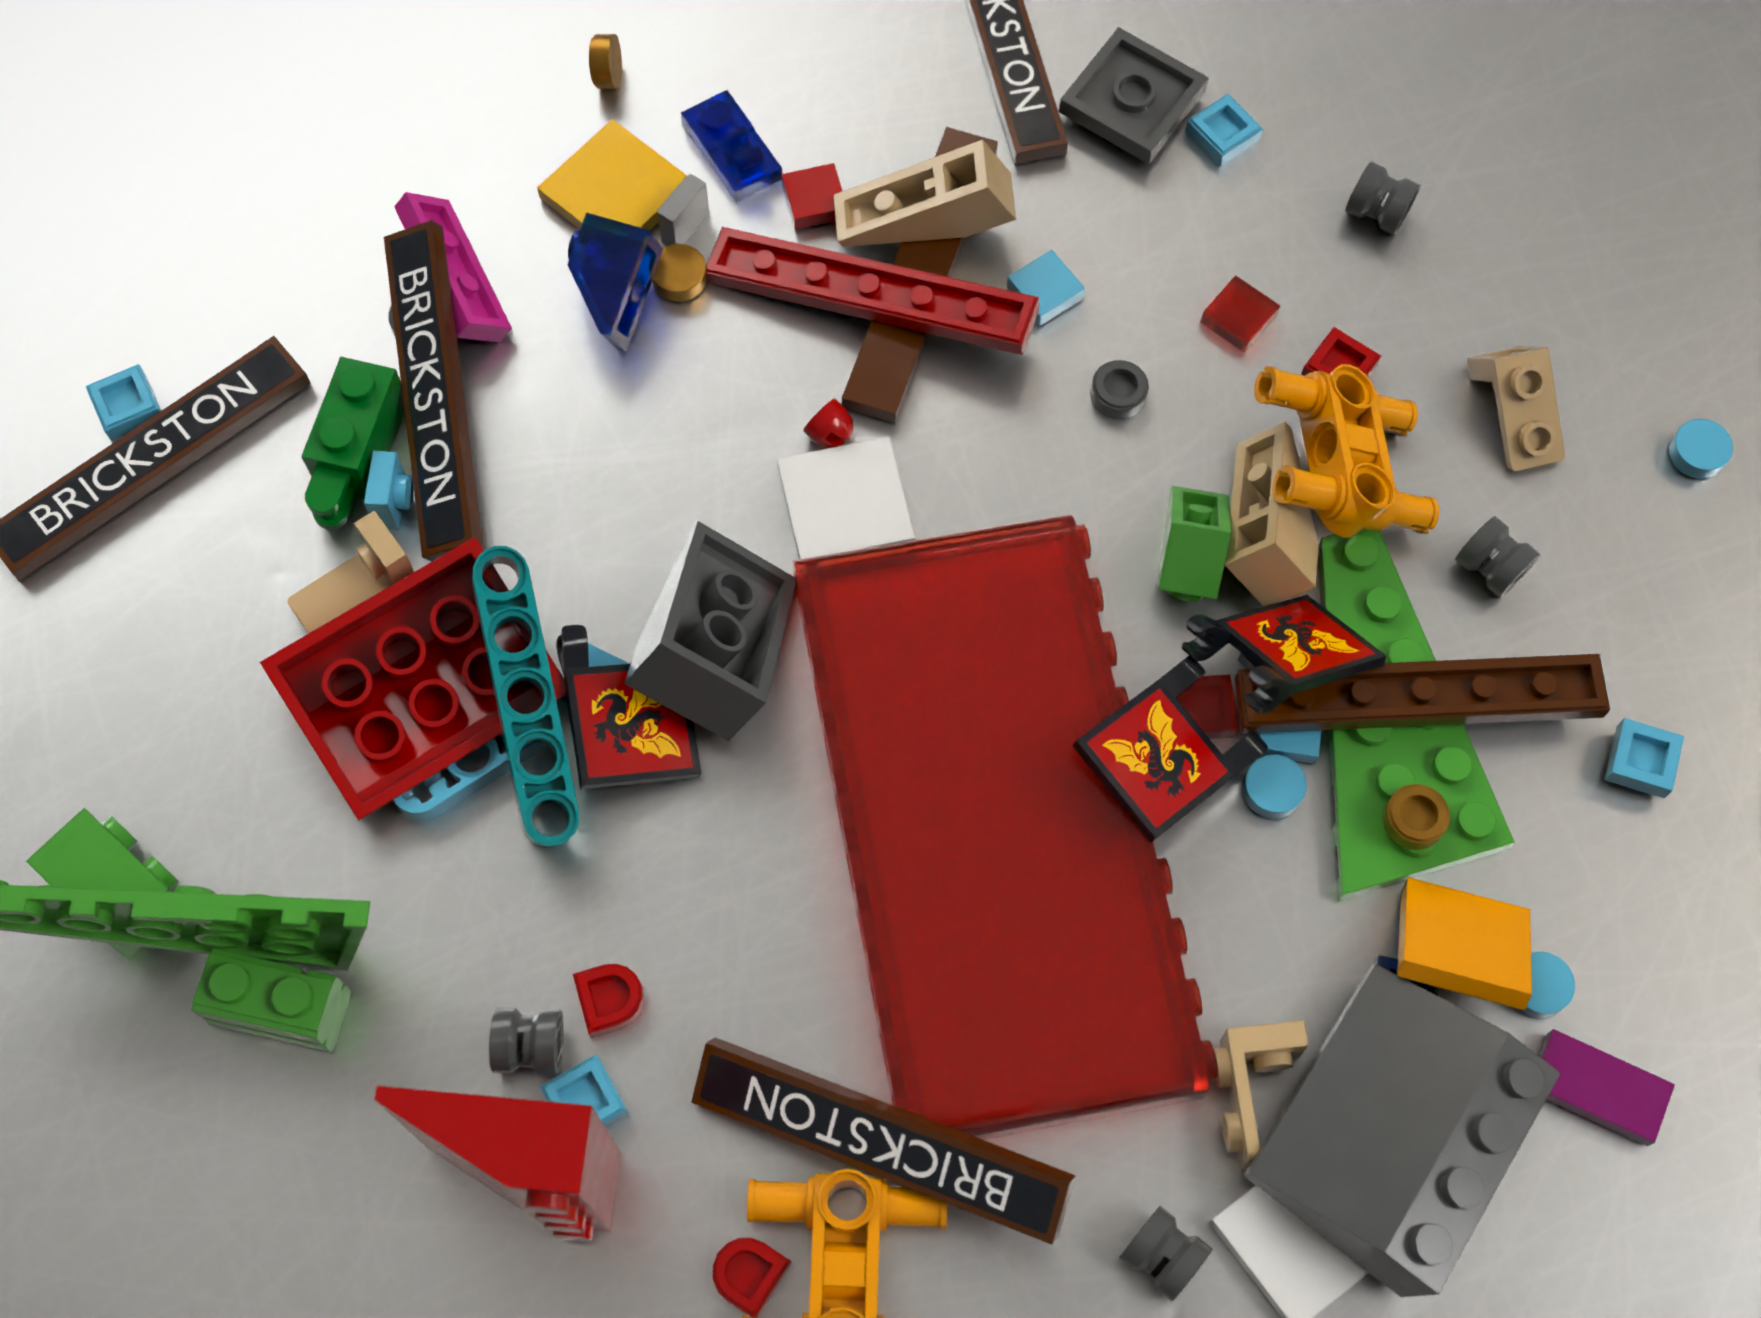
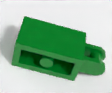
(355, 419)

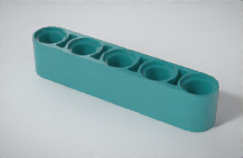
(525, 666)

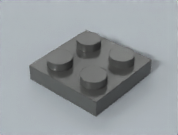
(1133, 95)

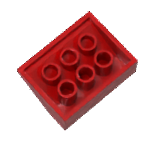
(402, 682)
(533, 1153)

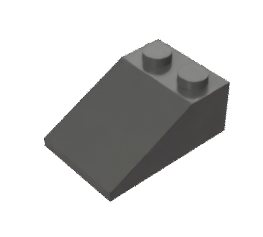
(714, 634)

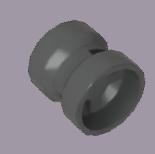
(1371, 192)
(1507, 566)
(526, 1041)
(1166, 1253)

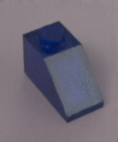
(613, 273)

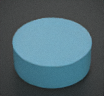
(1701, 448)
(1274, 786)
(1551, 985)

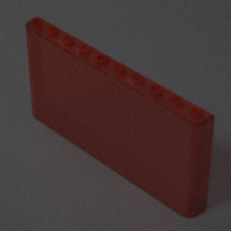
(989, 869)

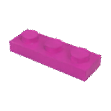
(474, 302)

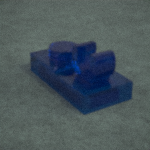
(731, 146)

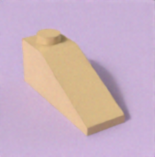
(929, 200)
(1270, 542)

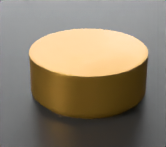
(605, 61)
(680, 273)
(1416, 816)

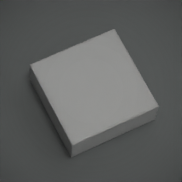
(683, 211)

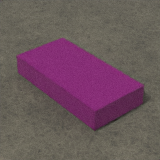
(1606, 1088)

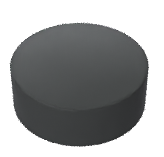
(1119, 389)

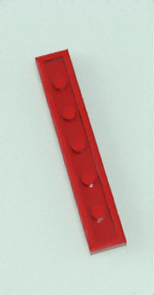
(873, 290)

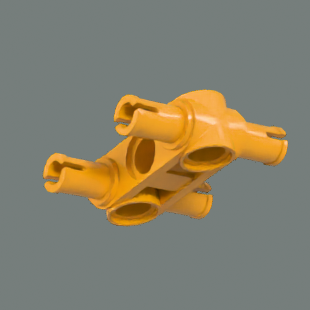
(1345, 451)
(842, 1250)

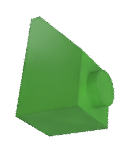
(1194, 544)

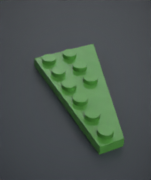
(1372, 763)
(193, 921)

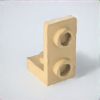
(1524, 404)
(374, 568)
(1271, 1050)

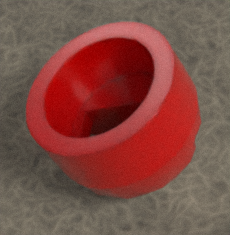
(830, 425)

